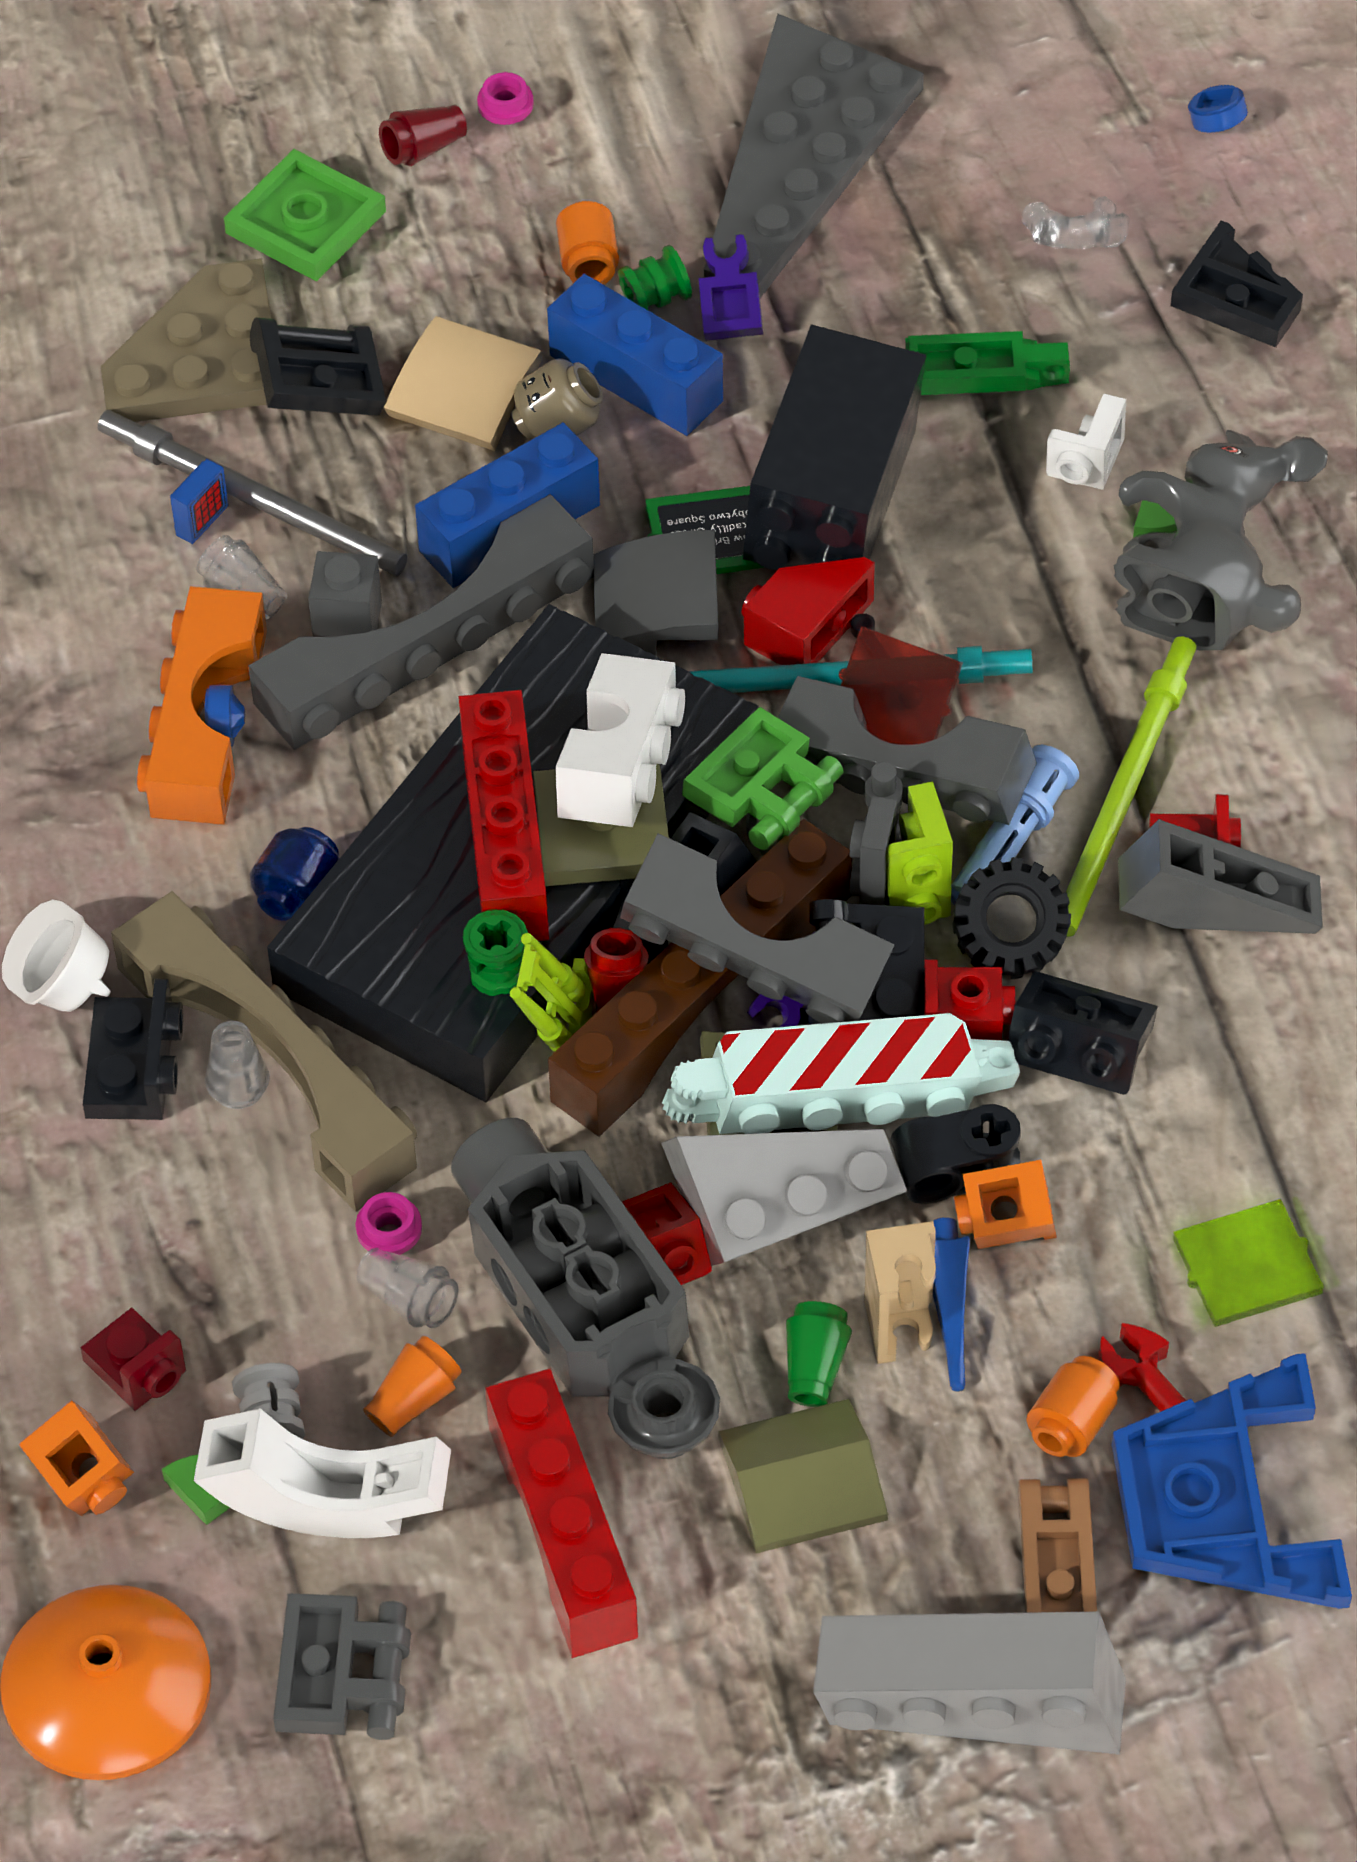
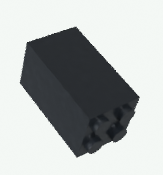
(833, 451)

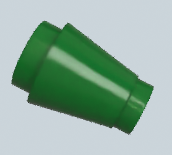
(815, 1349)

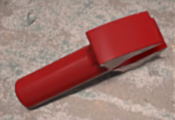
(1150, 1350)

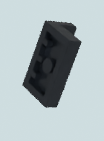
(1080, 1032)
(131, 1056)

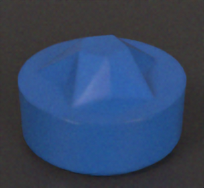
(1217, 108)
(224, 711)

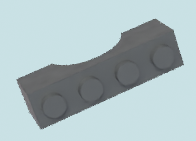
(974, 767)
(680, 903)

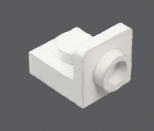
(1092, 453)

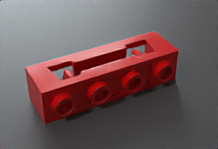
(503, 808)

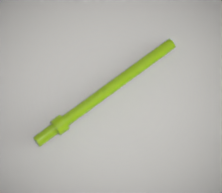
(1162, 696)

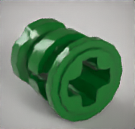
(656, 280)
(494, 950)

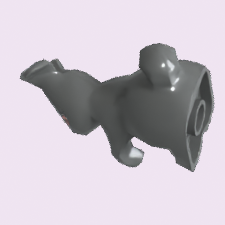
(1208, 574)

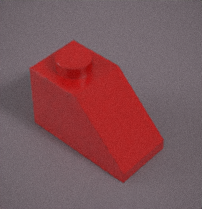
(806, 609)

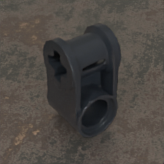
(942, 1148)

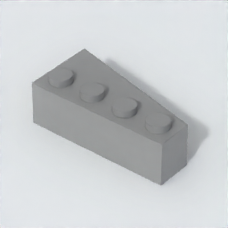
(975, 1677)

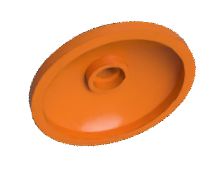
(114, 1714)

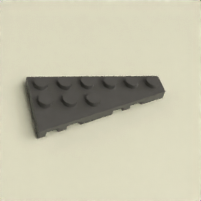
(805, 139)

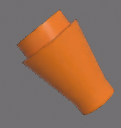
(414, 1384)

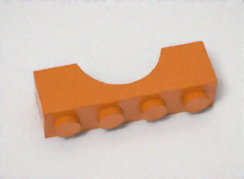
(190, 762)

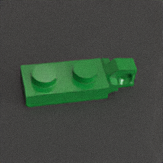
(989, 362)

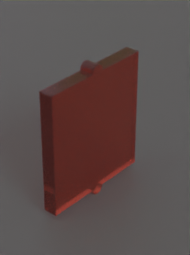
(900, 687)

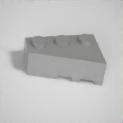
(779, 1184)

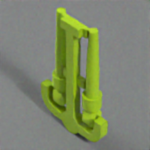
(560, 989)

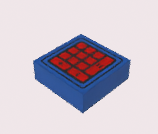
(199, 500)

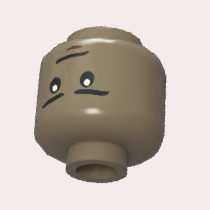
(557, 395)

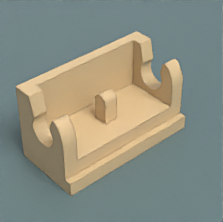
(899, 1284)

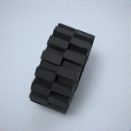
(1018, 880)

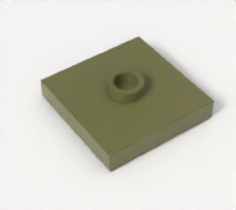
(590, 850)

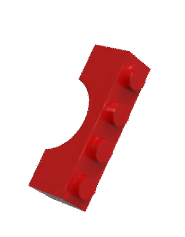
(567, 1518)

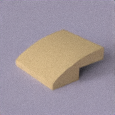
(461, 382)

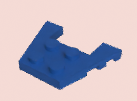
(1197, 1499)

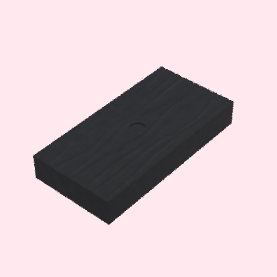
(388, 921)

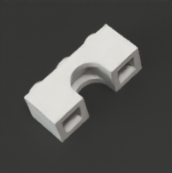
(613, 764)

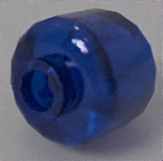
(291, 870)

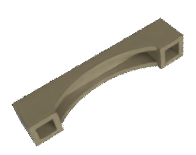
(358, 1139)

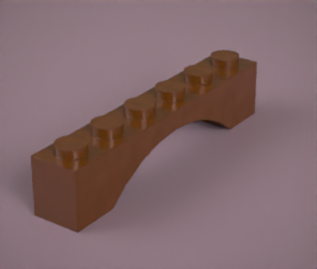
(628, 1039)

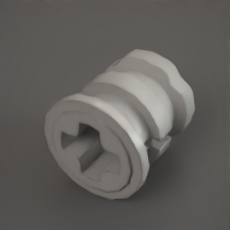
(277, 1400)

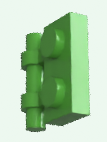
(749, 765)

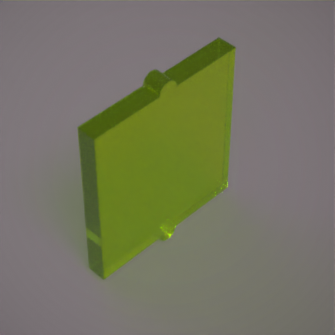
(1247, 1262)

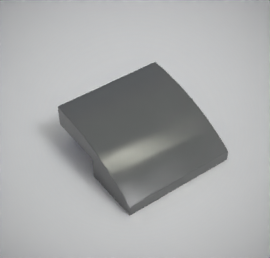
(658, 589)

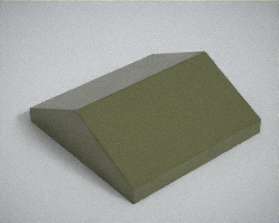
(804, 1475)

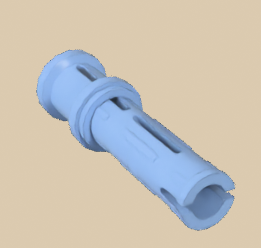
(1031, 814)

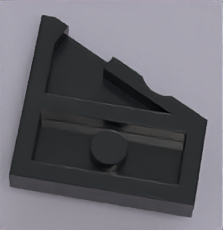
(1237, 290)

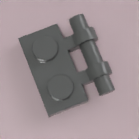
(874, 834)
(318, 1660)

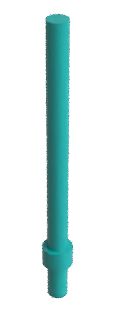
(782, 677)

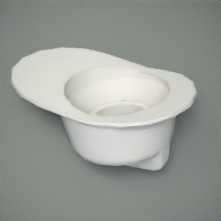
(55, 958)

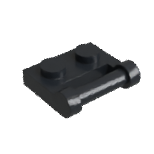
(318, 368)
(901, 983)

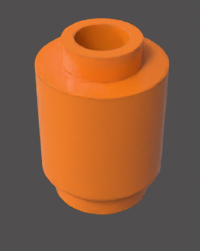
(587, 241)
(1073, 1407)

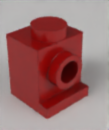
(970, 995)

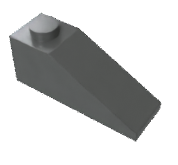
(1213, 885)

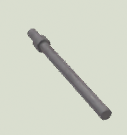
(158, 446)

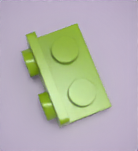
(922, 862)

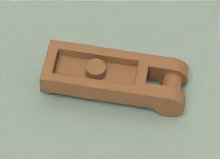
(1057, 1552)

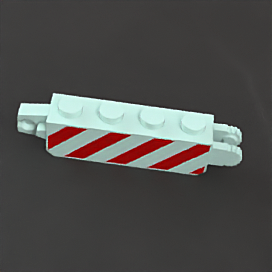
(839, 1074)

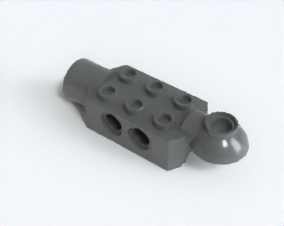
(585, 1285)

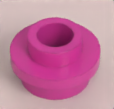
(505, 99)
(384, 1210)

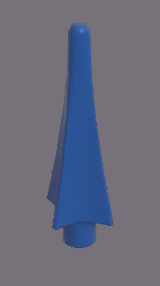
(950, 1295)

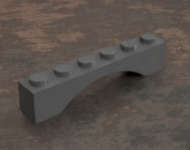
(327, 680)

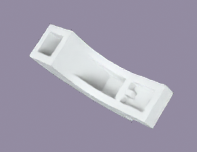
(314, 1488)

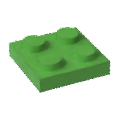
(305, 214)

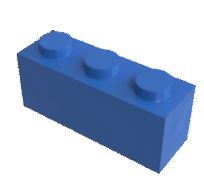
(636, 354)
(463, 519)

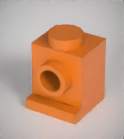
(1019, 1184)
(63, 1446)

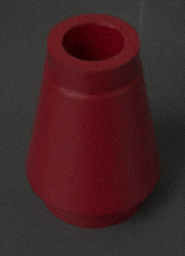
(419, 133)

